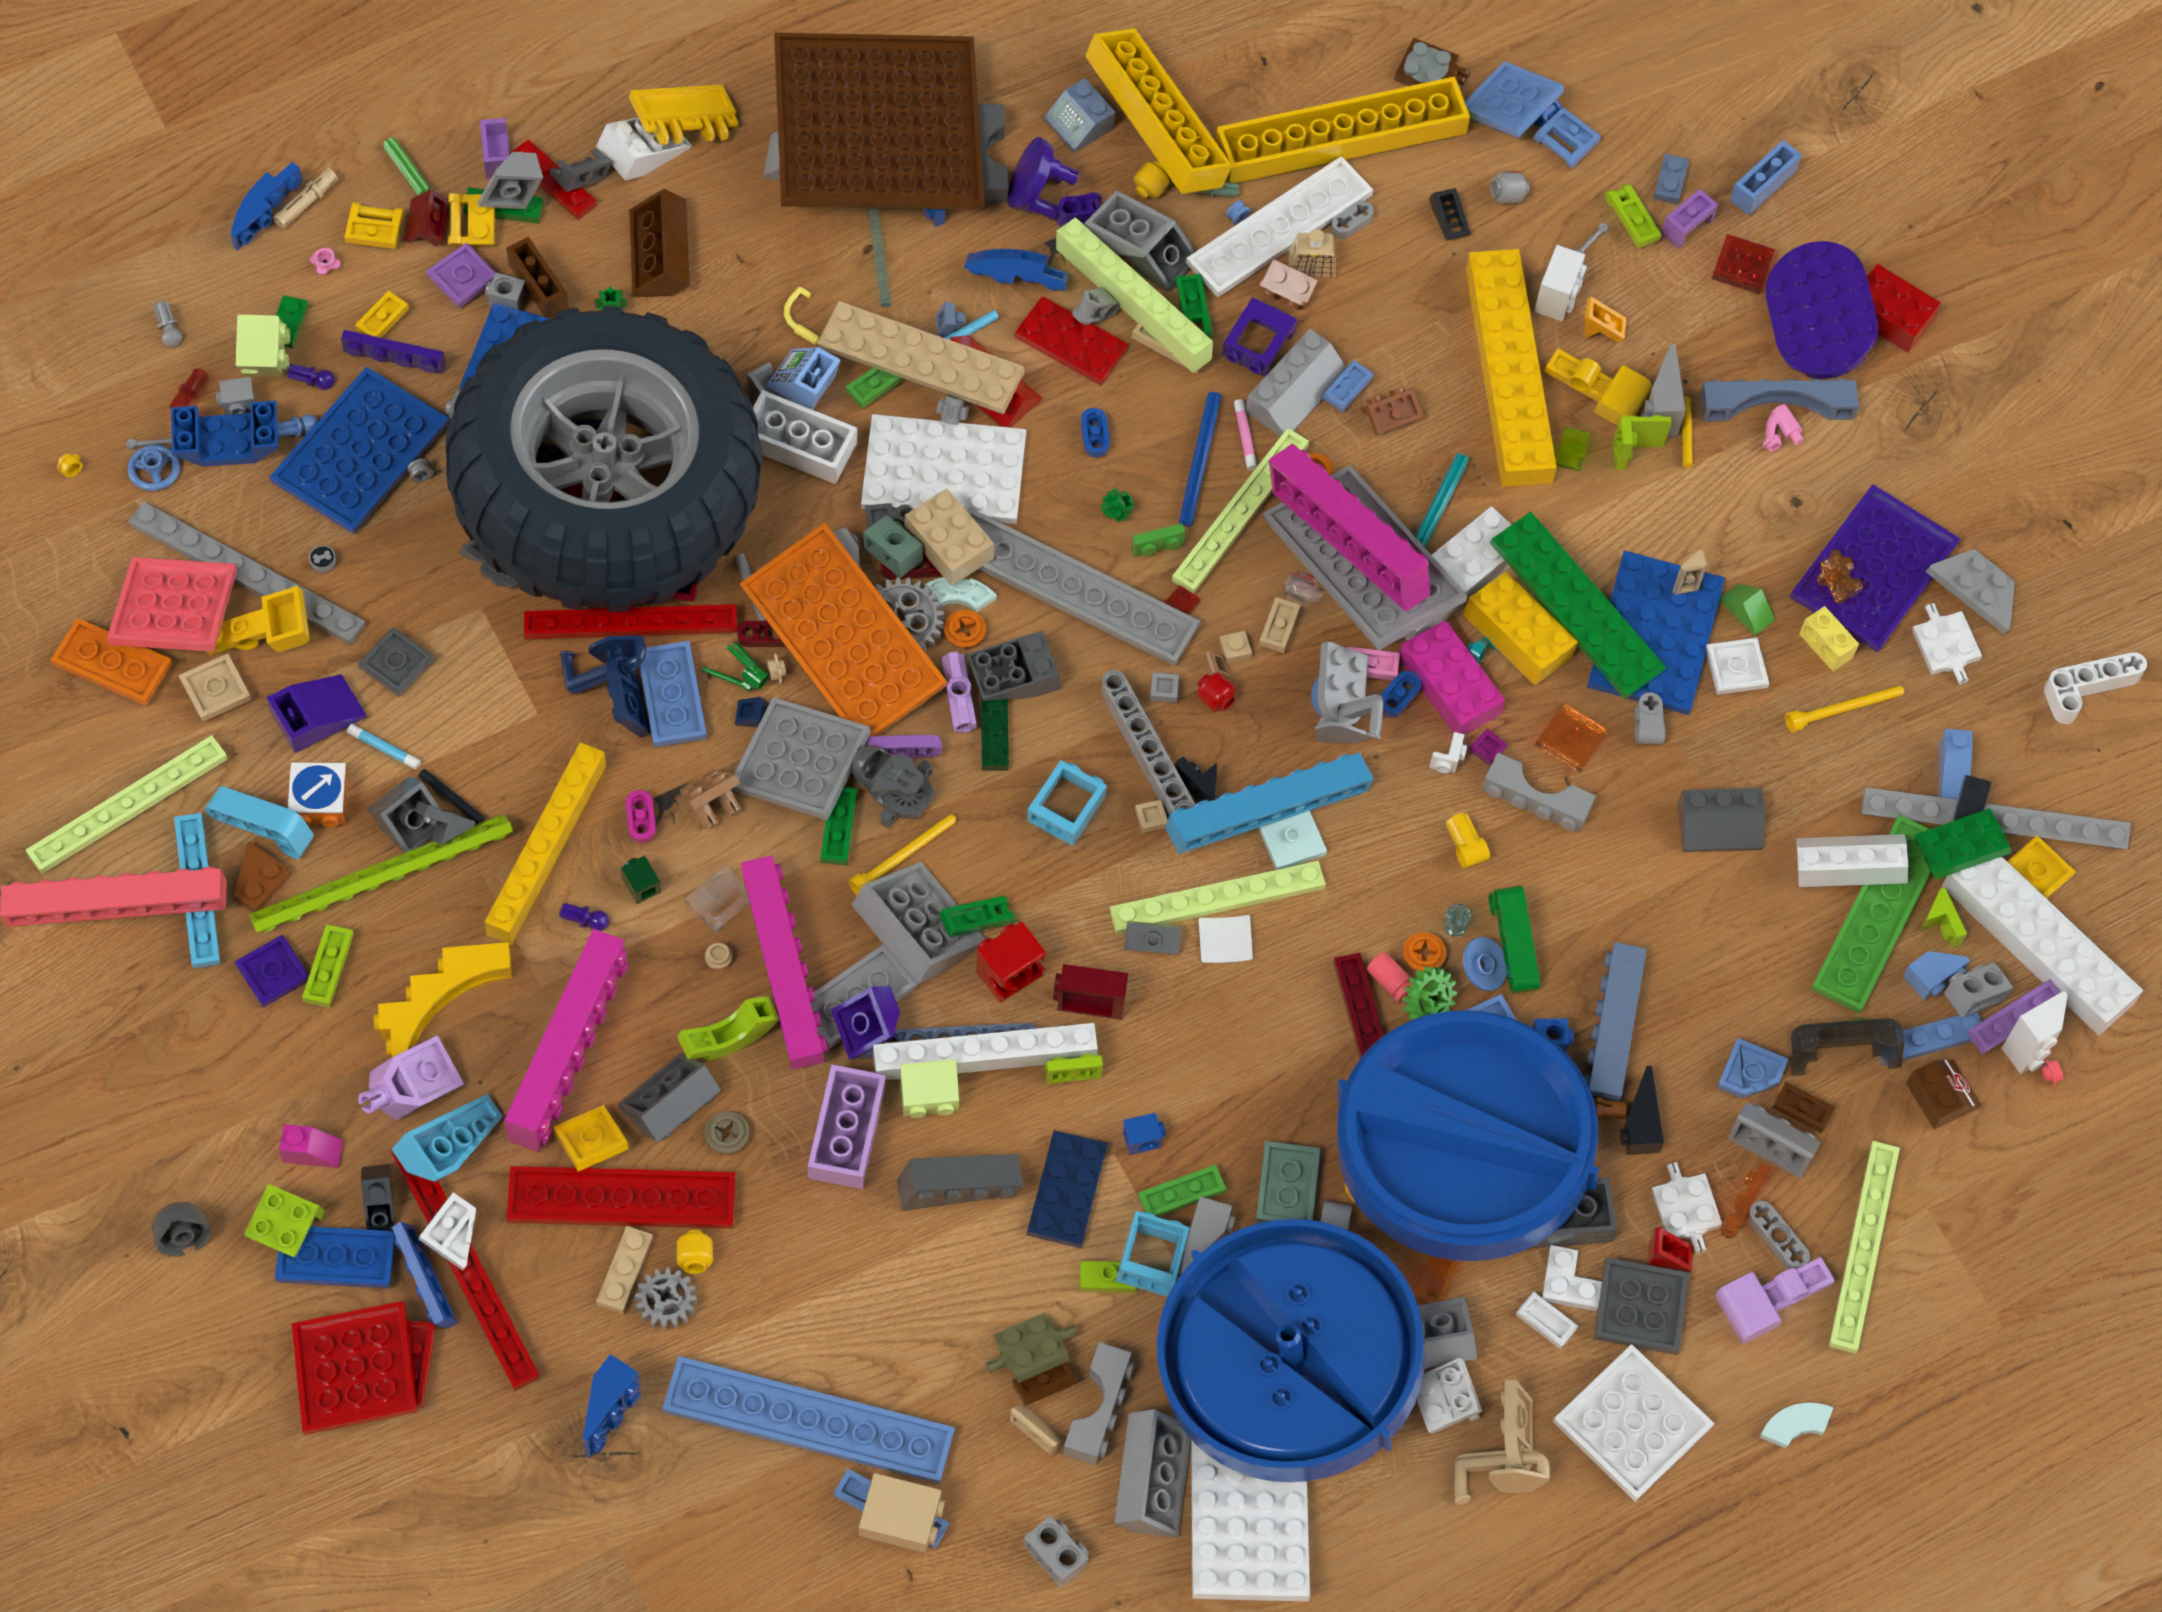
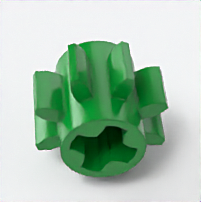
(610, 297)
(1117, 505)

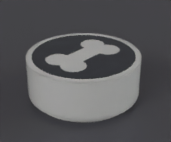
(322, 559)

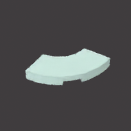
(965, 592)
(1795, 1421)

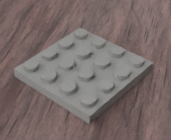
(800, 758)

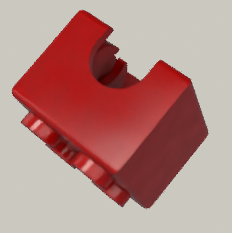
(1010, 961)

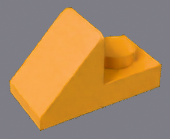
(1604, 320)

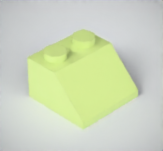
(929, 1088)

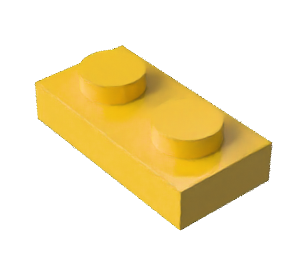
(382, 316)

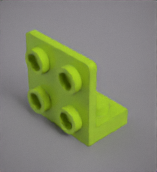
(1636, 433)
(1076, 1069)
(282, 1220)

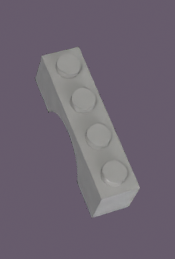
(1566, 808)
(1087, 1435)

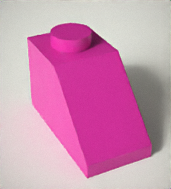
(309, 1147)

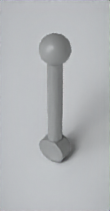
(1602, 229)
(132, 443)

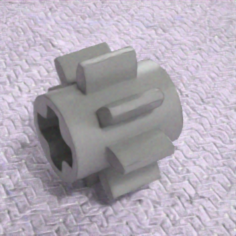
(952, 410)

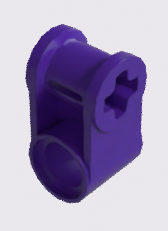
(1079, 206)

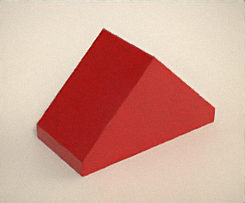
(1669, 1251)

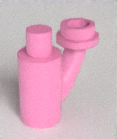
(1787, 423)

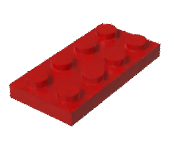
(1070, 342)

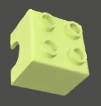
(262, 345)

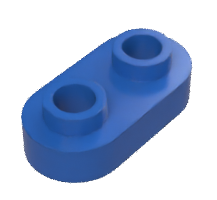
(1095, 434)
(1398, 695)

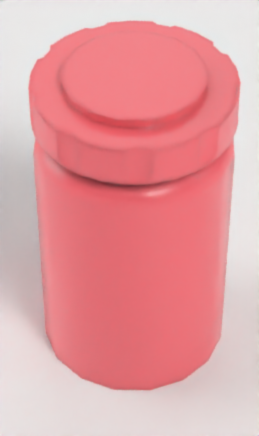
(1389, 976)

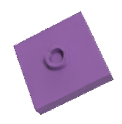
(461, 275)

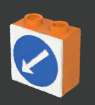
(319, 792)

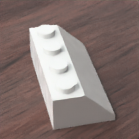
(1852, 860)

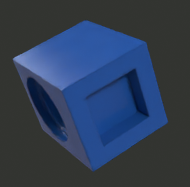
(1558, 1027)
(1143, 1133)

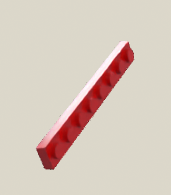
(634, 622)

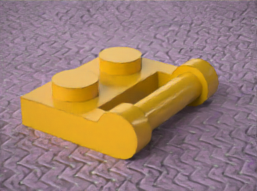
(480, 222)
(372, 231)

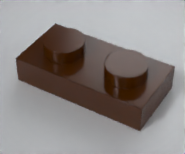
(1803, 1107)
(1044, 1384)

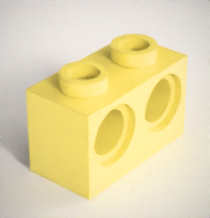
(1829, 638)

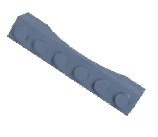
(1829, 398)

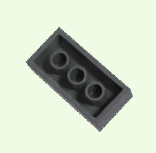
(1590, 1222)

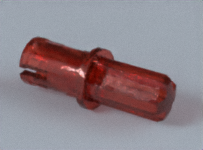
(189, 390)

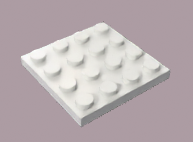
(1633, 1422)

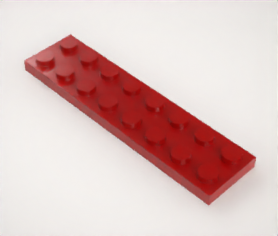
(621, 1197)

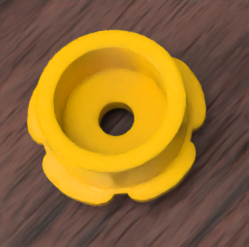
(69, 465)

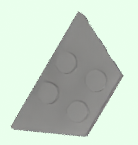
(1978, 585)

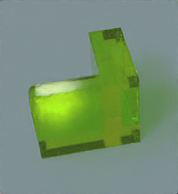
(1572, 449)

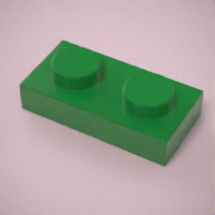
(292, 312)

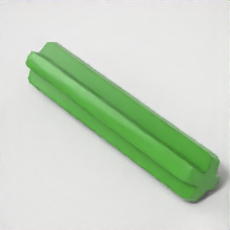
(406, 166)

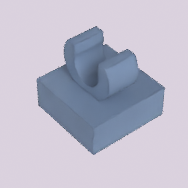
(948, 320)

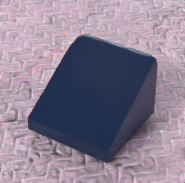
(750, 711)

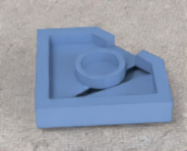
(1751, 1070)

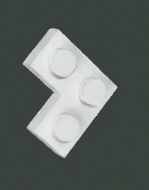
(1563, 1286)

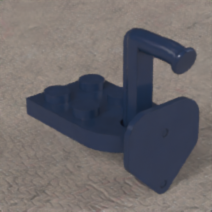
(620, 659)

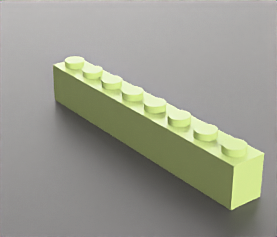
(1134, 295)

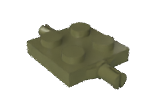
(1031, 1347)

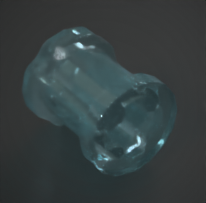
(1456, 920)

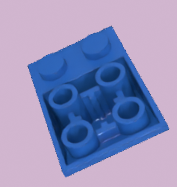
(612, 1392)

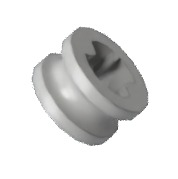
(420, 470)

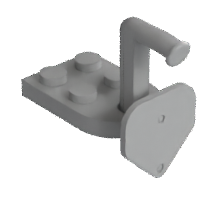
(1343, 697)

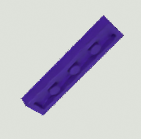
(393, 351)

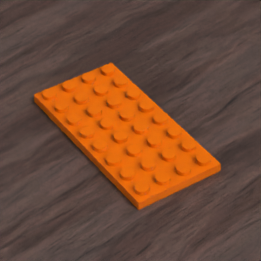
(843, 632)

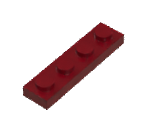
(1358, 1001)

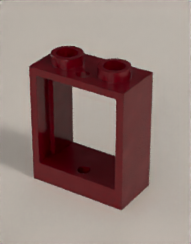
(1090, 991)

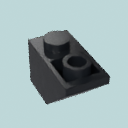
(378, 1197)

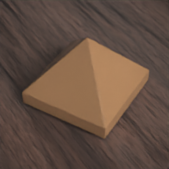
(1216, 663)

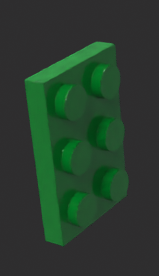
(1962, 843)

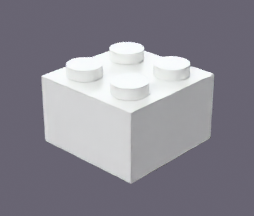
(1561, 283)

